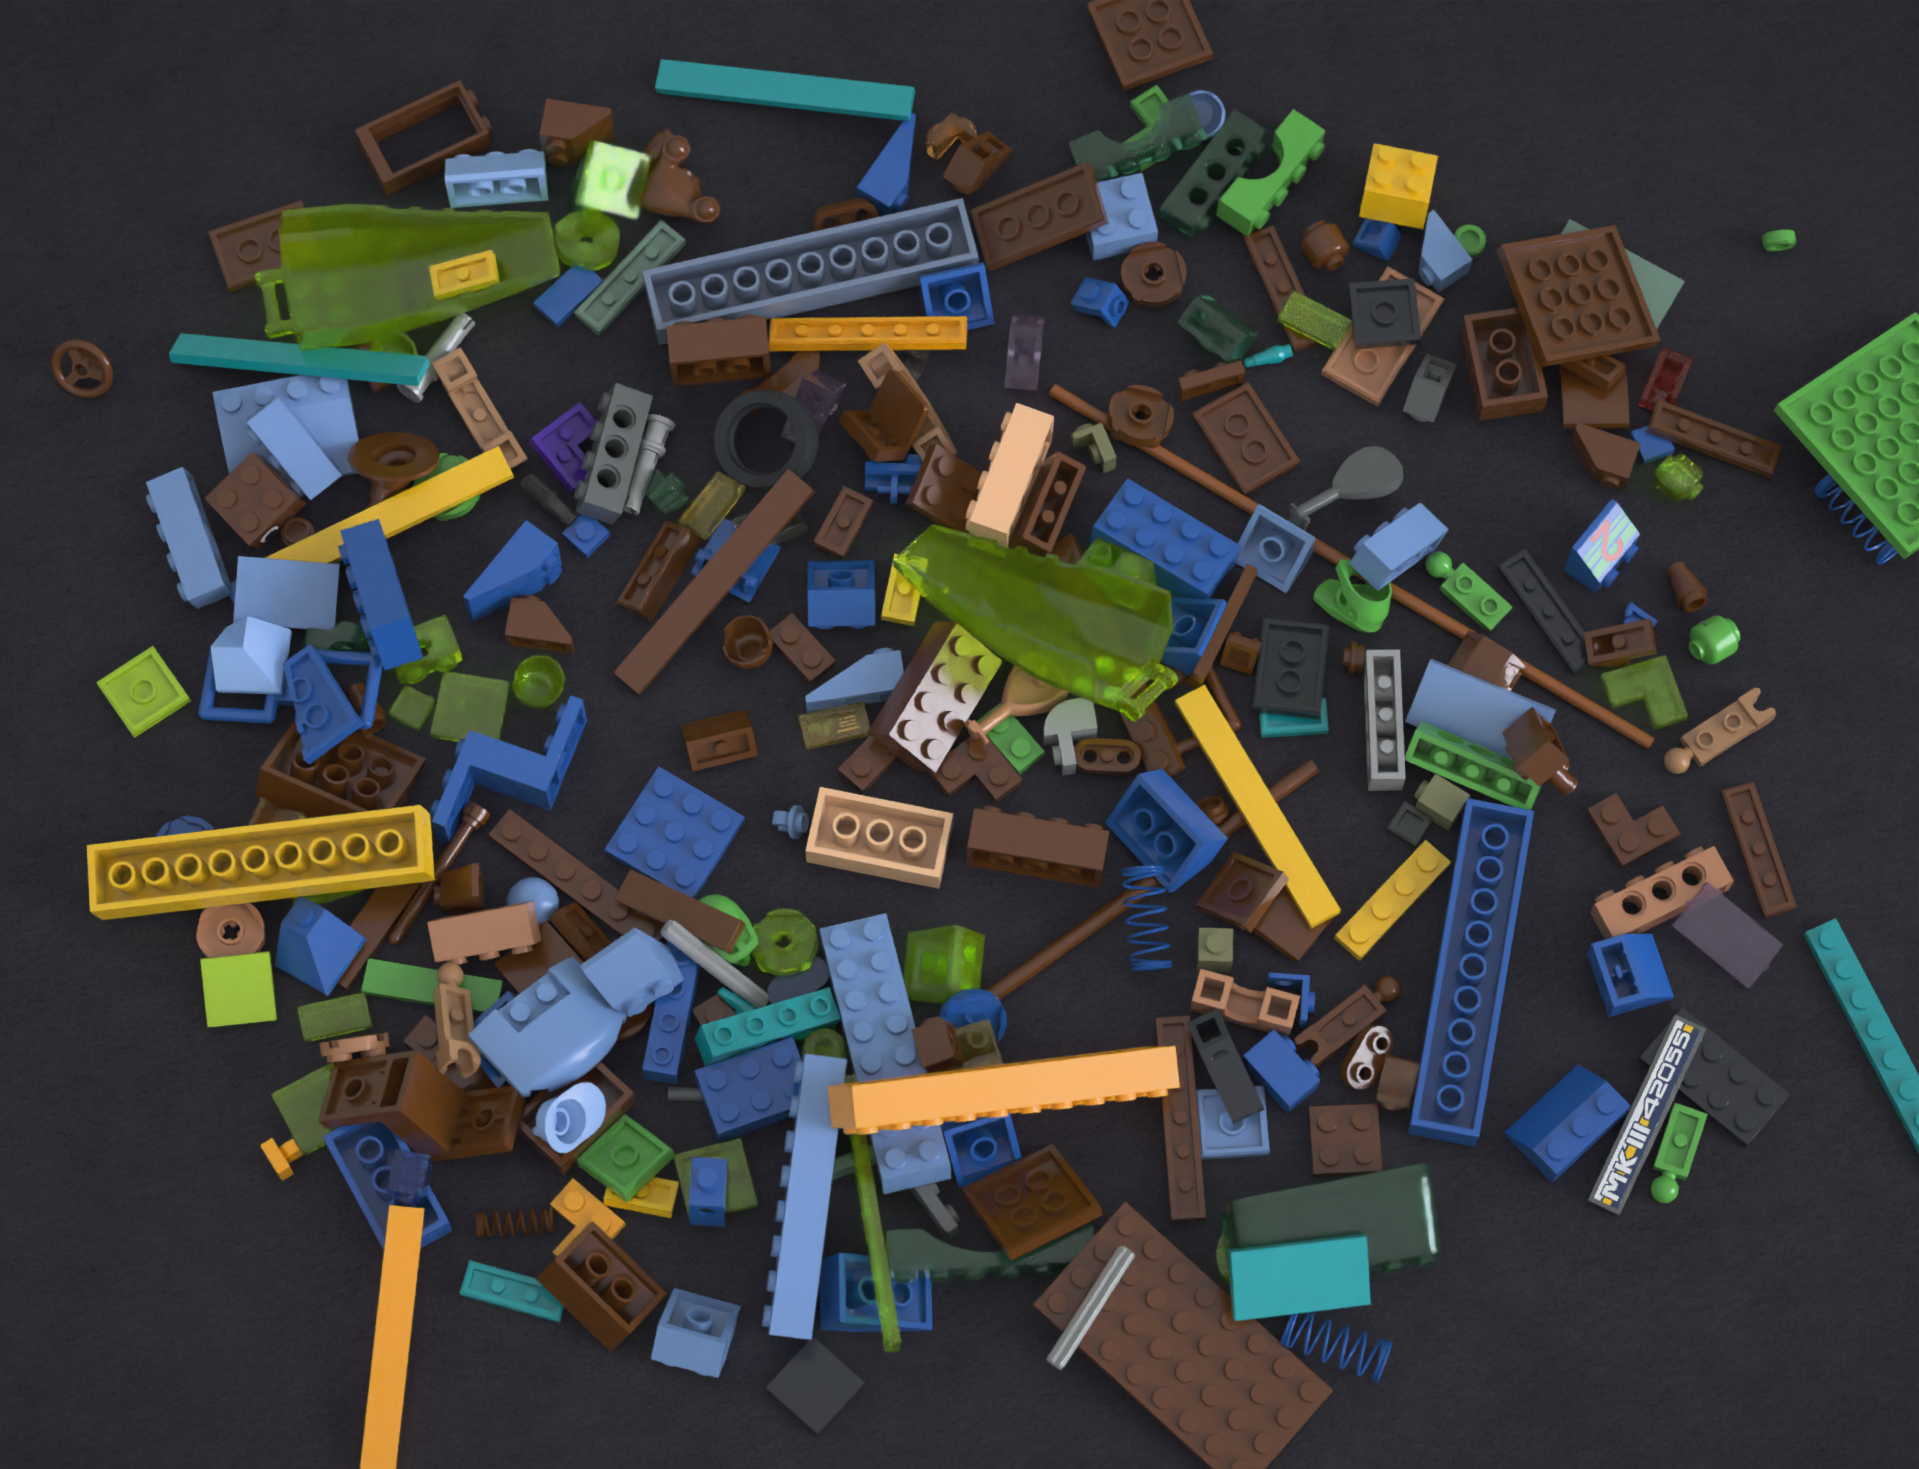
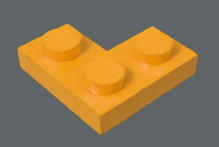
(581, 1208)

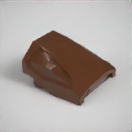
(1487, 661)

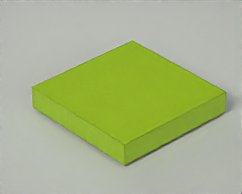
(143, 691)
(238, 989)

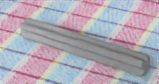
(714, 964)
(1090, 1307)

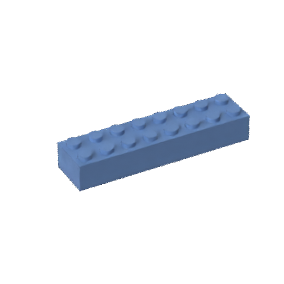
(881, 1042)
(806, 1200)

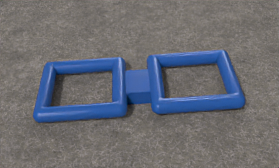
(268, 715)

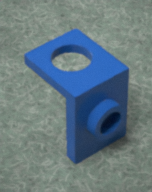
(1307, 997)

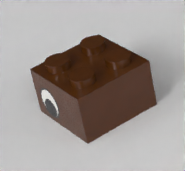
(255, 500)

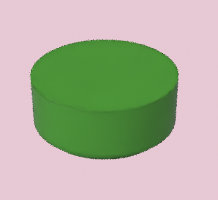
(1471, 239)
(1779, 240)

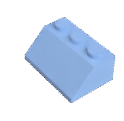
(496, 178)

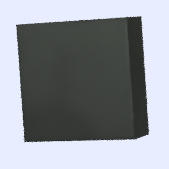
(1409, 824)

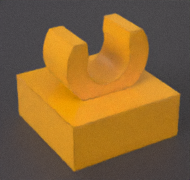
(281, 1156)

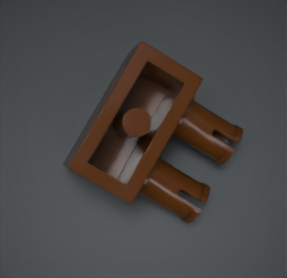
(1539, 752)

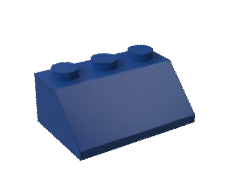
(1165, 828)
(1567, 1121)

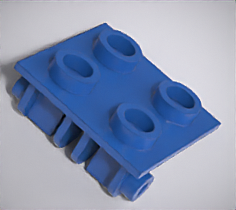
(751, 580)

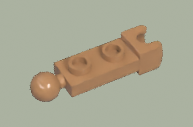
(1719, 733)
(454, 1022)

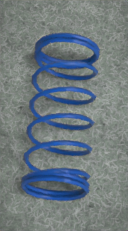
(1826, 484)
(1144, 872)
(1384, 1351)

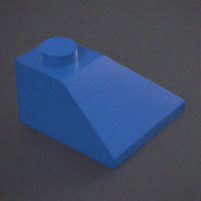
(316, 945)

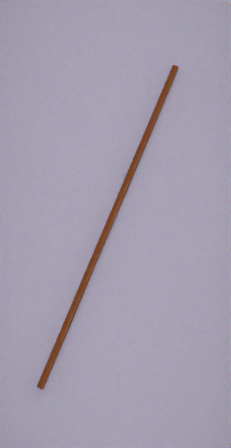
(1335, 556)

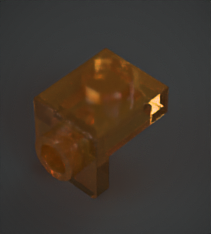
(942, 136)
(1397, 1082)

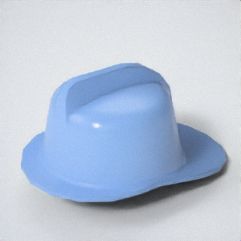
(570, 1117)

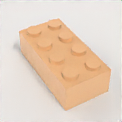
(1011, 474)
(879, 837)

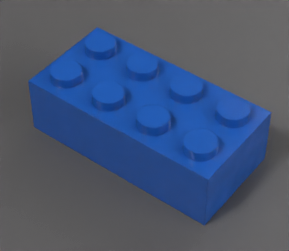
(1185, 552)
(379, 595)
(366, 1160)

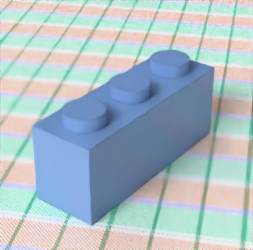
(293, 448)
(1397, 545)

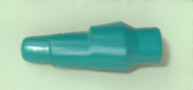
(1271, 355)
(736, 1002)

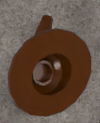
(392, 462)

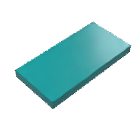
(1299, 1277)

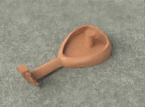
(1021, 697)

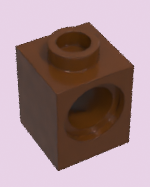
(937, 1045)

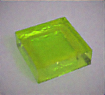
(412, 708)

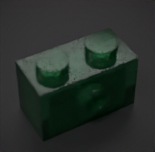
(1217, 328)

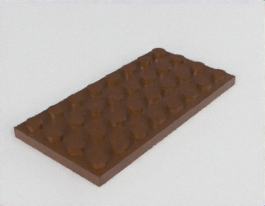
(1180, 1352)

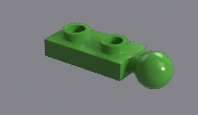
(1468, 591)
(1677, 1151)

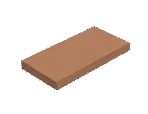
(1373, 370)

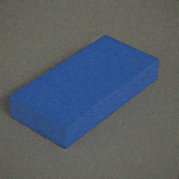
(567, 294)

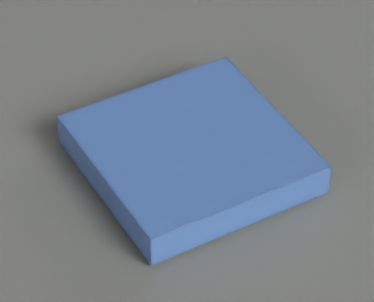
(1227, 1140)

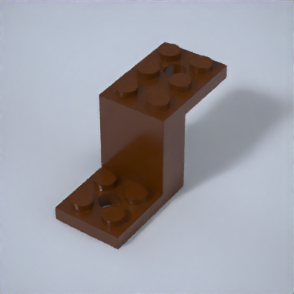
(422, 1106)

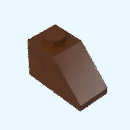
(976, 162)
(1605, 455)
(536, 627)
(460, 890)

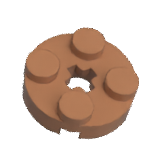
(214, 920)
(367, 1046)

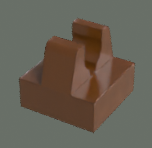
(1240, 653)

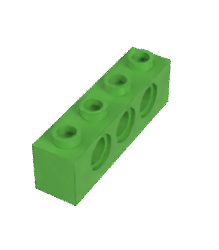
(1470, 766)

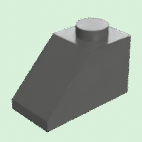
(1429, 388)

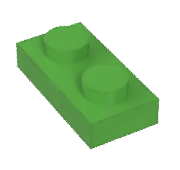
(1015, 743)

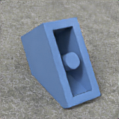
(1442, 255)

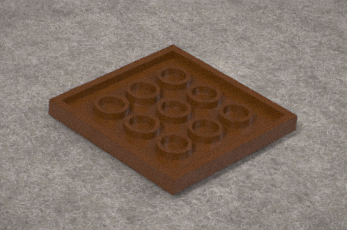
(1578, 295)

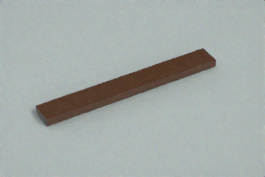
(714, 582)

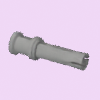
(443, 346)
(650, 451)

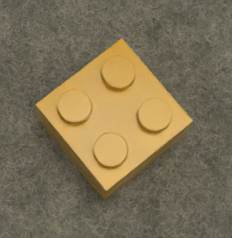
(1398, 186)

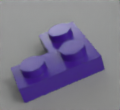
(560, 442)

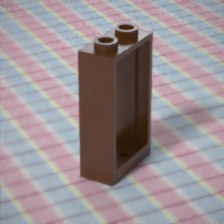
(411, 114)

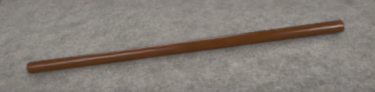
(1116, 906)

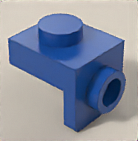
(1101, 300)

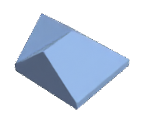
(251, 657)

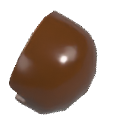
(747, 642)

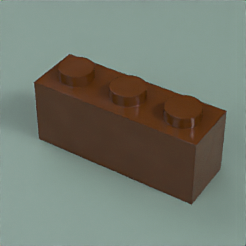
(1047, 504)

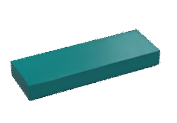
(510, 1291)

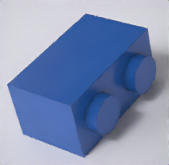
(1281, 1070)

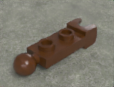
(1348, 1019)

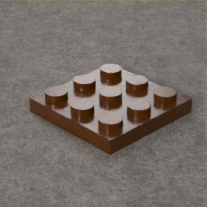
(1148, 38)
(1031, 1202)

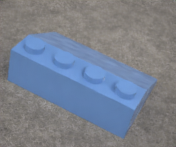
(318, 402)

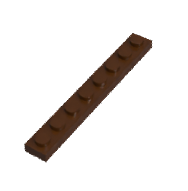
(1150, 731)

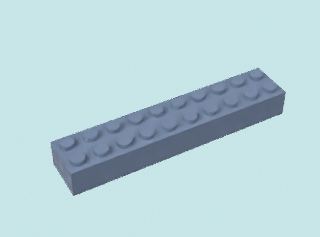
(813, 268)

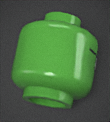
(1714, 639)

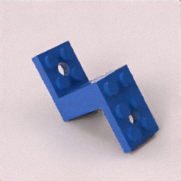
(508, 769)

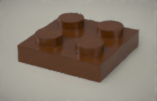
(944, 488)
(1242, 891)
(1344, 1140)

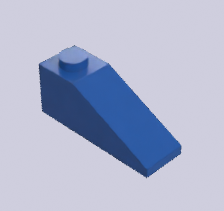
(889, 176)

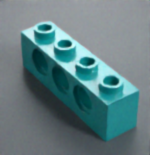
(766, 1026)

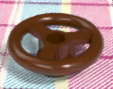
(86, 363)

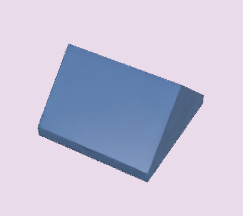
(1275, 548)

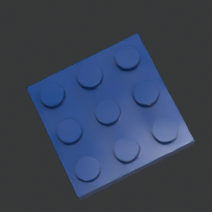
(674, 834)

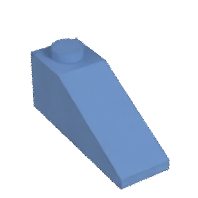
(866, 680)

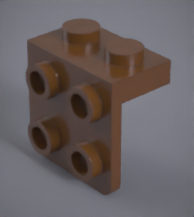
(891, 421)

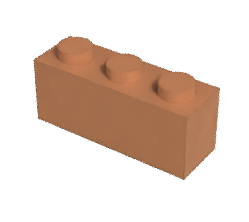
(485, 933)

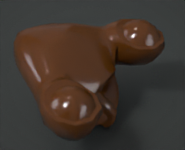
(675, 189)

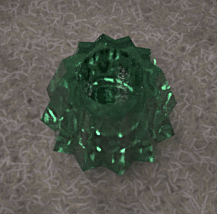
(666, 491)

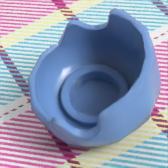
(1210, 111)
(535, 890)

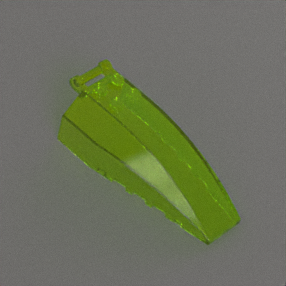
(367, 270)
(1054, 619)

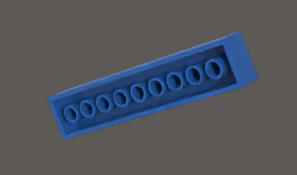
(1470, 972)

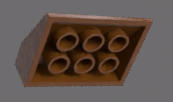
(349, 778)

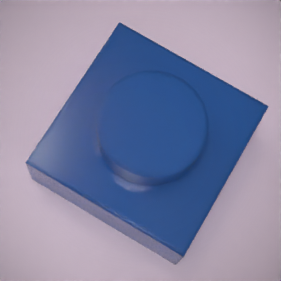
(586, 535)

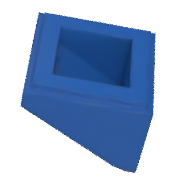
(1377, 238)

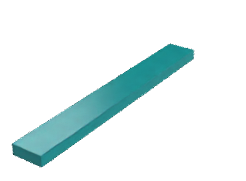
(785, 90)
(288, 359)

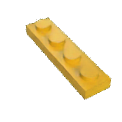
(1392, 900)

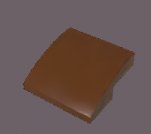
(1592, 405)
(1287, 929)

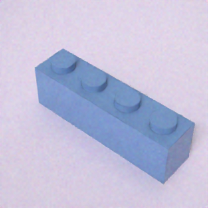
(189, 538)

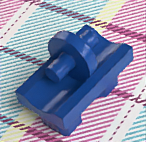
(892, 477)

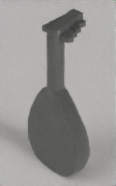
(1363, 475)

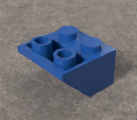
(1629, 973)

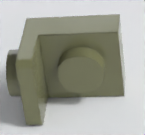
(1100, 446)

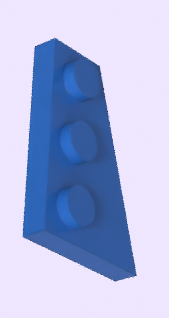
(319, 703)

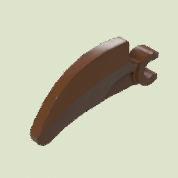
(790, 375)

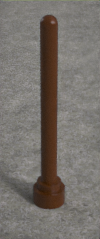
(471, 819)

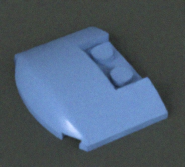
(550, 1031)

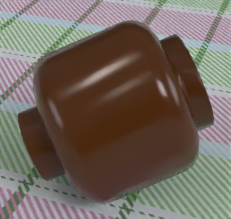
(1324, 245)

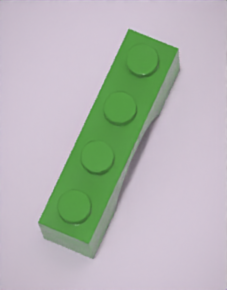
(1247, 200)

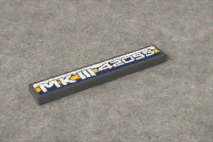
(1646, 1115)

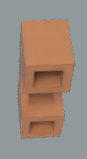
(1250, 1008)

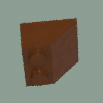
(570, 127)

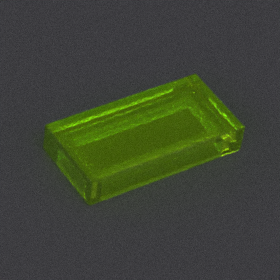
(1314, 320)
(334, 1017)

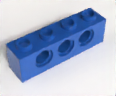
(671, 1024)

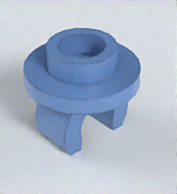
(793, 822)

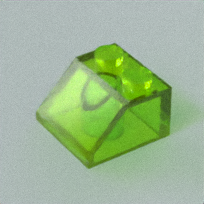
(942, 963)

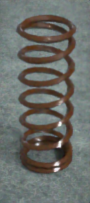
(482, 1225)

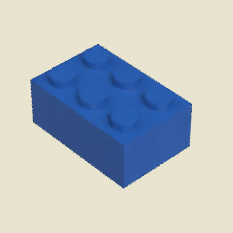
(749, 1089)

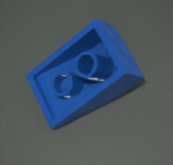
(519, 569)
(850, 1298)

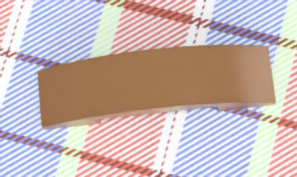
(476, 407)
(932, 431)

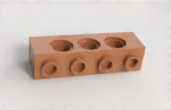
(1703, 864)

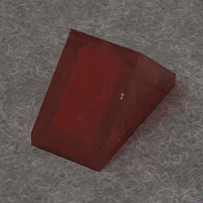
(1666, 378)

